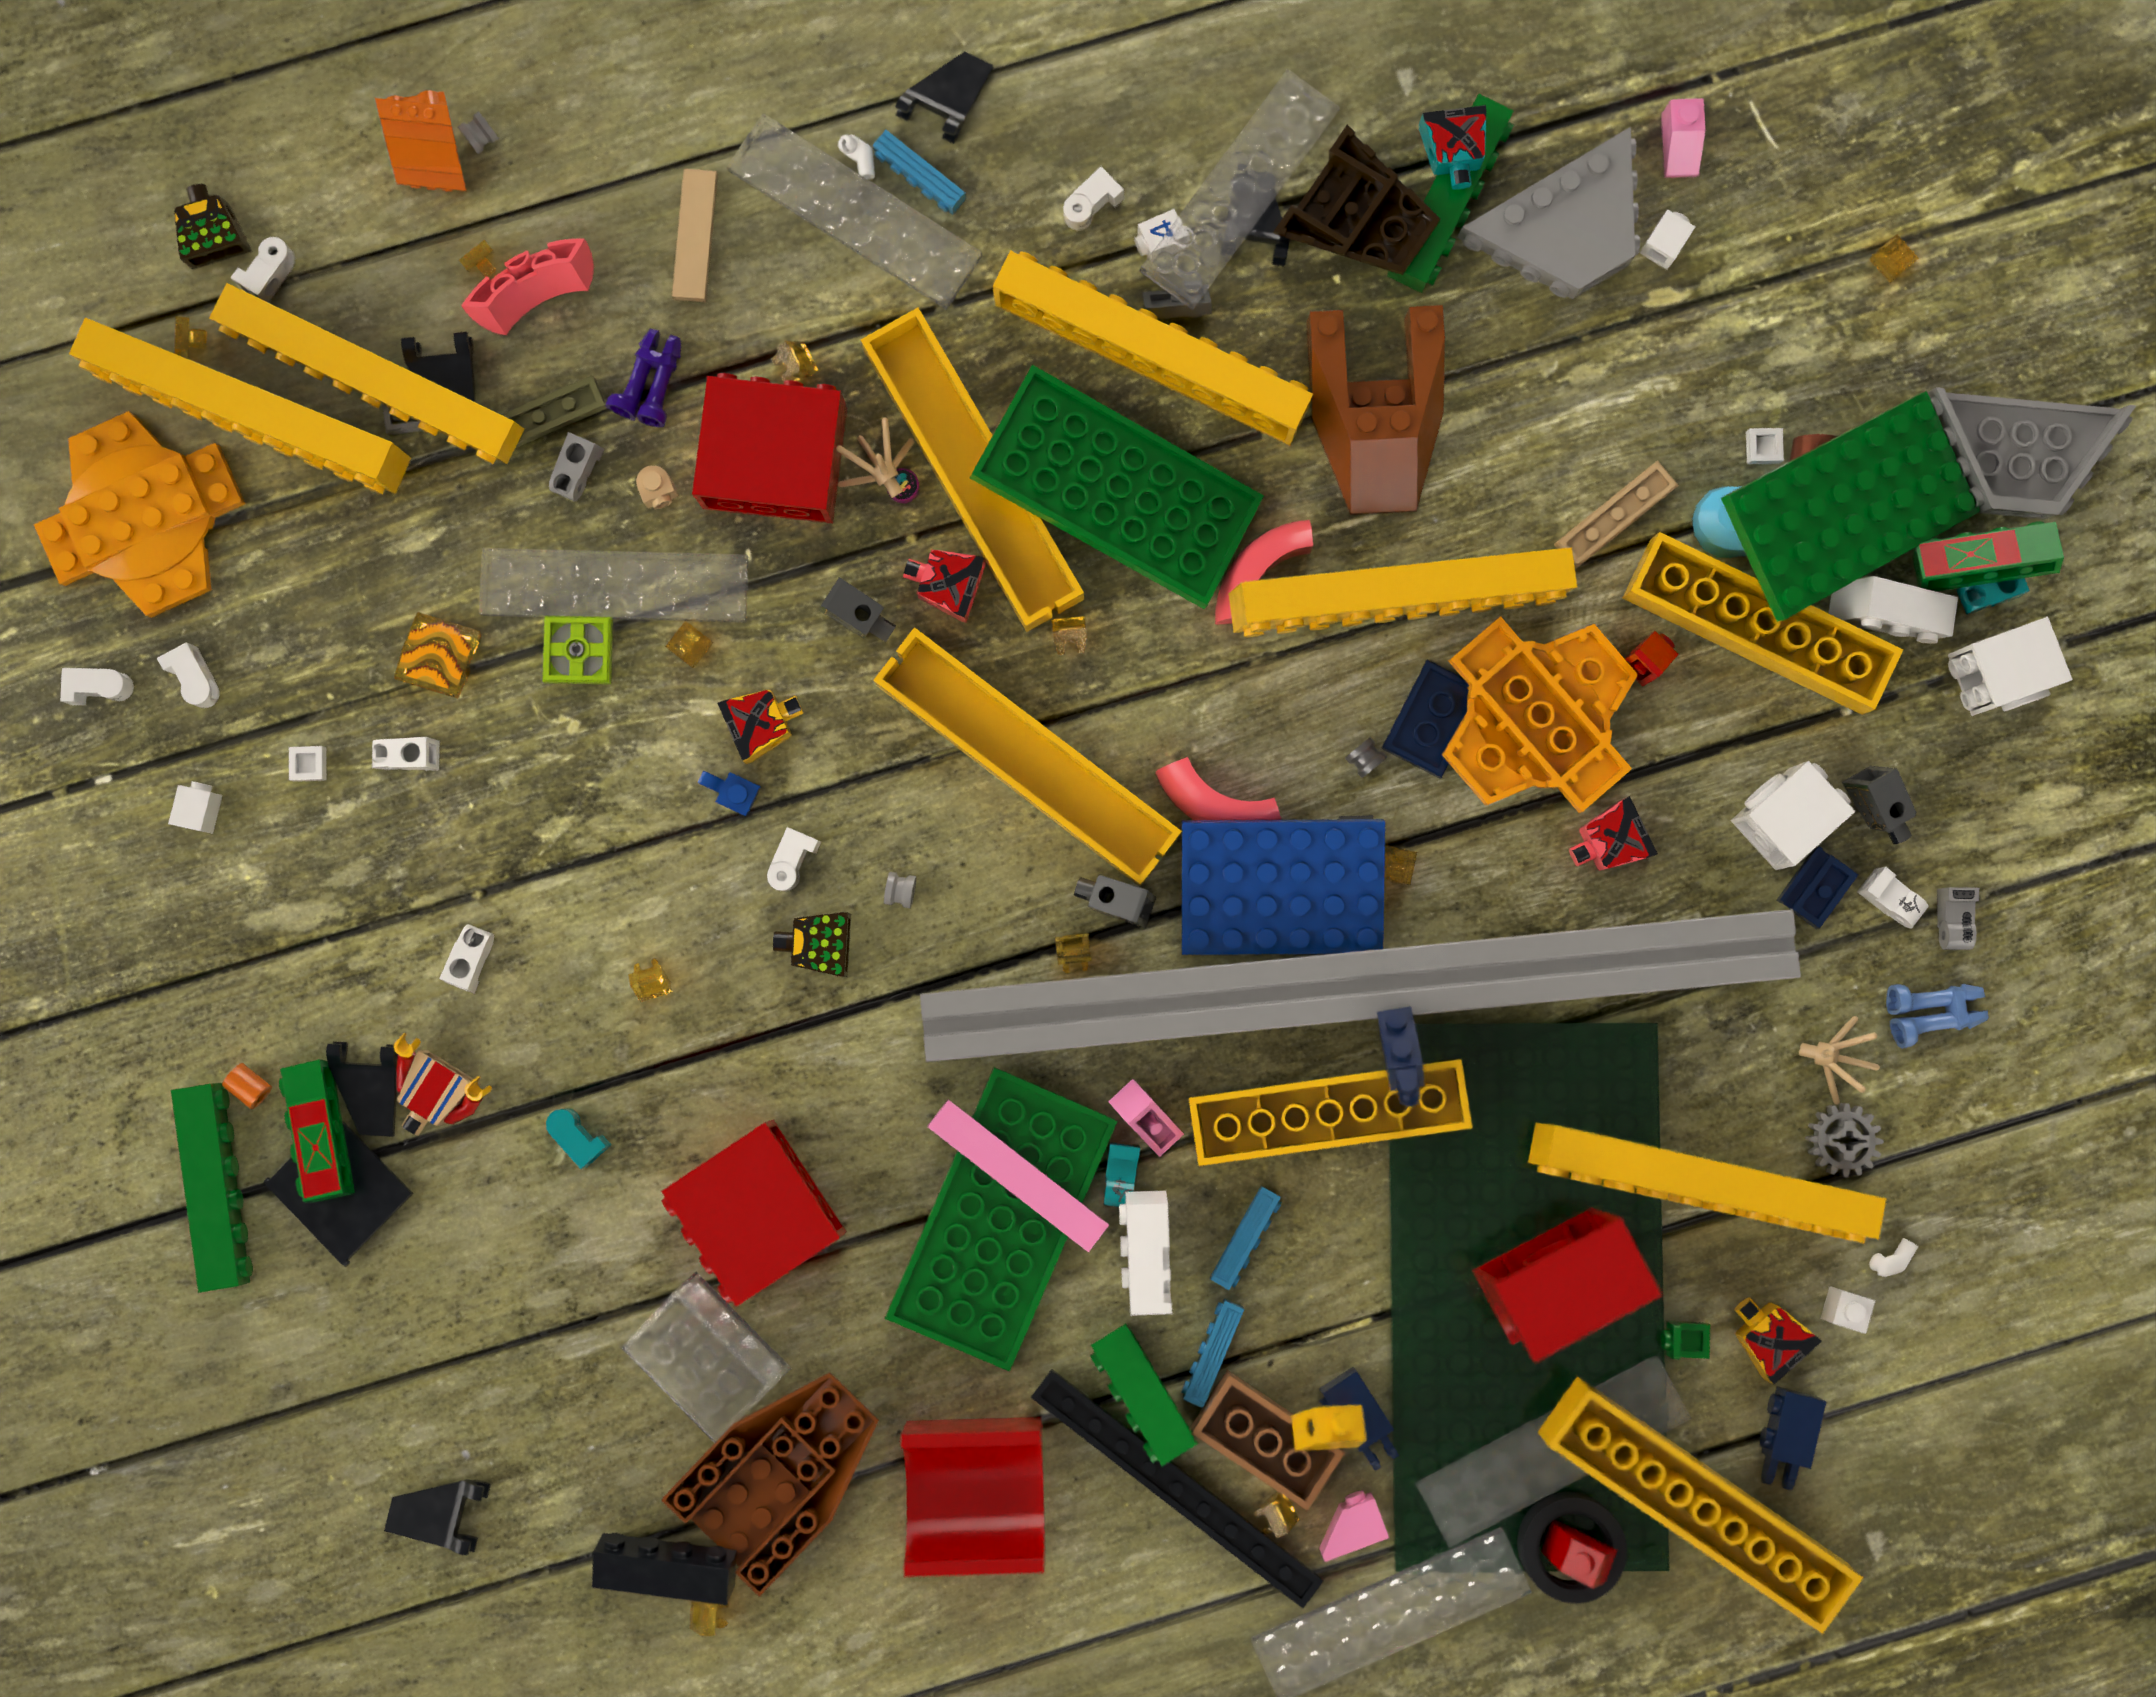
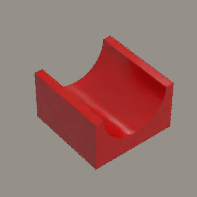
(1566, 1282)
(974, 1496)

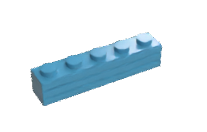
(918, 172)
(1246, 1238)
(1212, 1352)

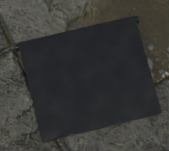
(352, 1219)

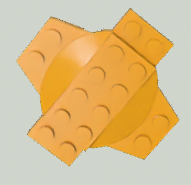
(139, 514)
(1539, 714)

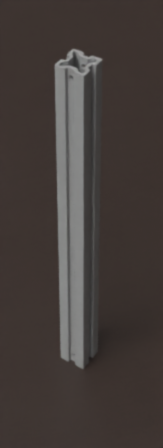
(1359, 985)

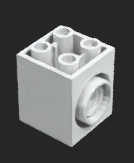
(2009, 668)
(1792, 814)

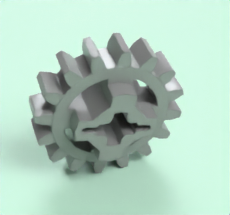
(1844, 1153)

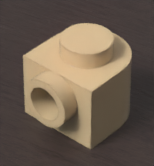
(655, 487)

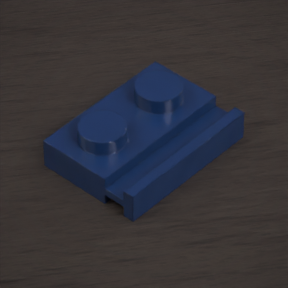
(1817, 887)

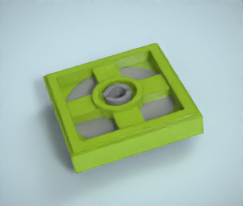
(577, 650)

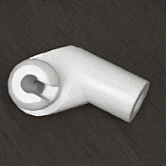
(860, 153)
(1894, 1263)

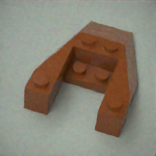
(1382, 430)

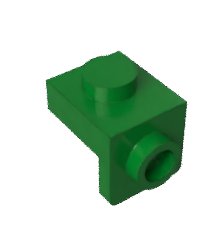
(1686, 1340)

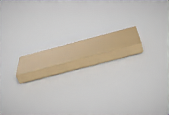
(694, 235)
(1618, 513)

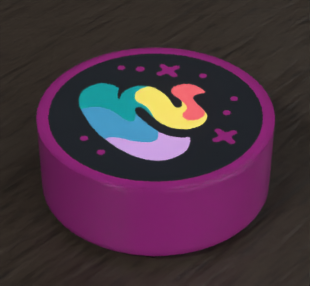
(910, 485)

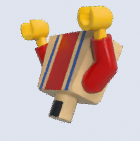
(433, 1088)

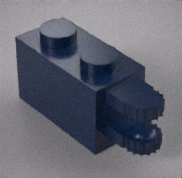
(1401, 1053)
(1351, 1390)
(1790, 1434)

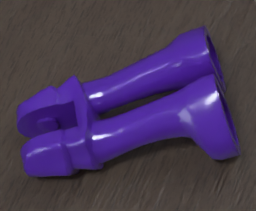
(651, 411)

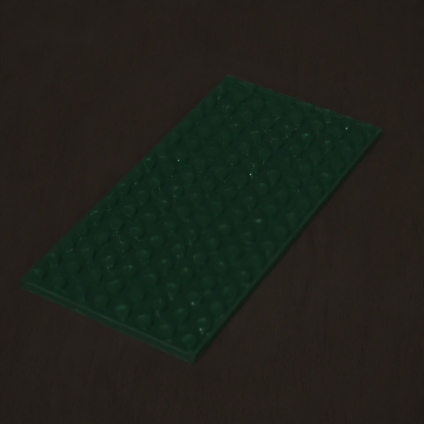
(1476, 1196)

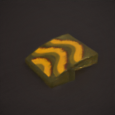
(437, 655)

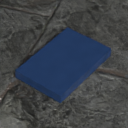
(1429, 719)

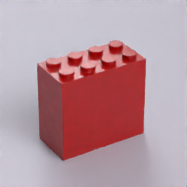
(770, 448)
(752, 1213)

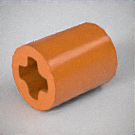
(246, 1086)

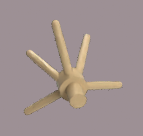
(884, 471)
(1828, 1054)

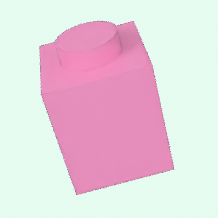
(1683, 137)
(1146, 1118)
(1353, 1526)

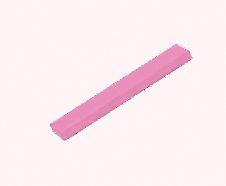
(1018, 1175)

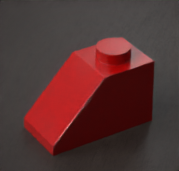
(1651, 657)
(1578, 1554)

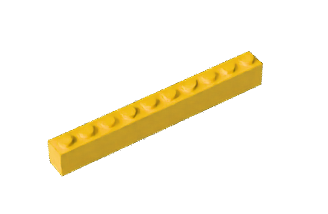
(367, 374)

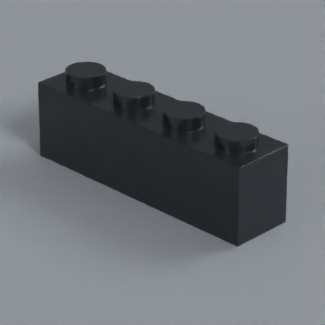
(664, 1568)

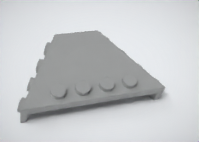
(1570, 224)
(2026, 453)

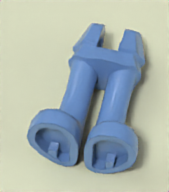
(1906, 1029)

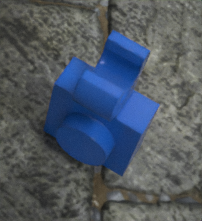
(734, 793)

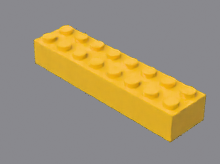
(1735, 614)
(1325, 1114)

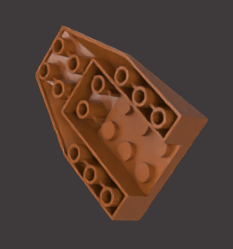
(776, 1477)

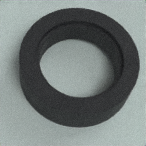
(1536, 1522)

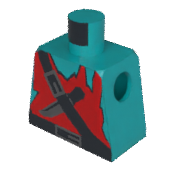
(1455, 142)

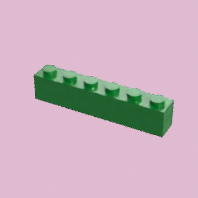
(1451, 203)
(211, 1187)

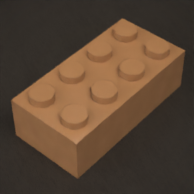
(1260, 1439)

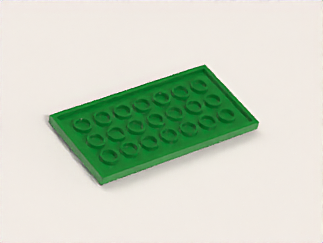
(1117, 487)
(1850, 505)
(984, 1248)

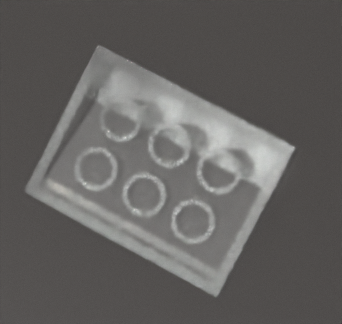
(705, 1357)

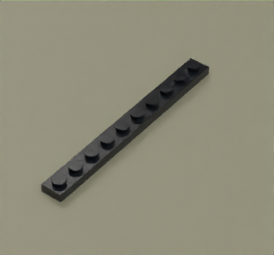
(1177, 1489)

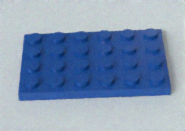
(1282, 886)

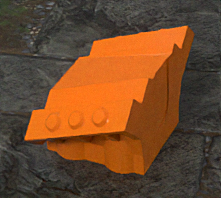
(421, 141)

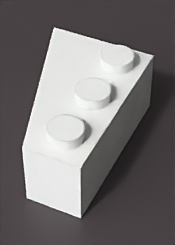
(1895, 609)
(1147, 1252)

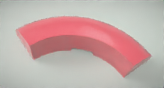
(529, 282)
(1261, 556)
(1204, 803)

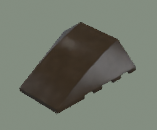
(1360, 210)

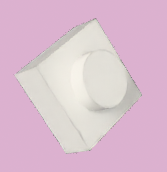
(1764, 445)
(307, 763)

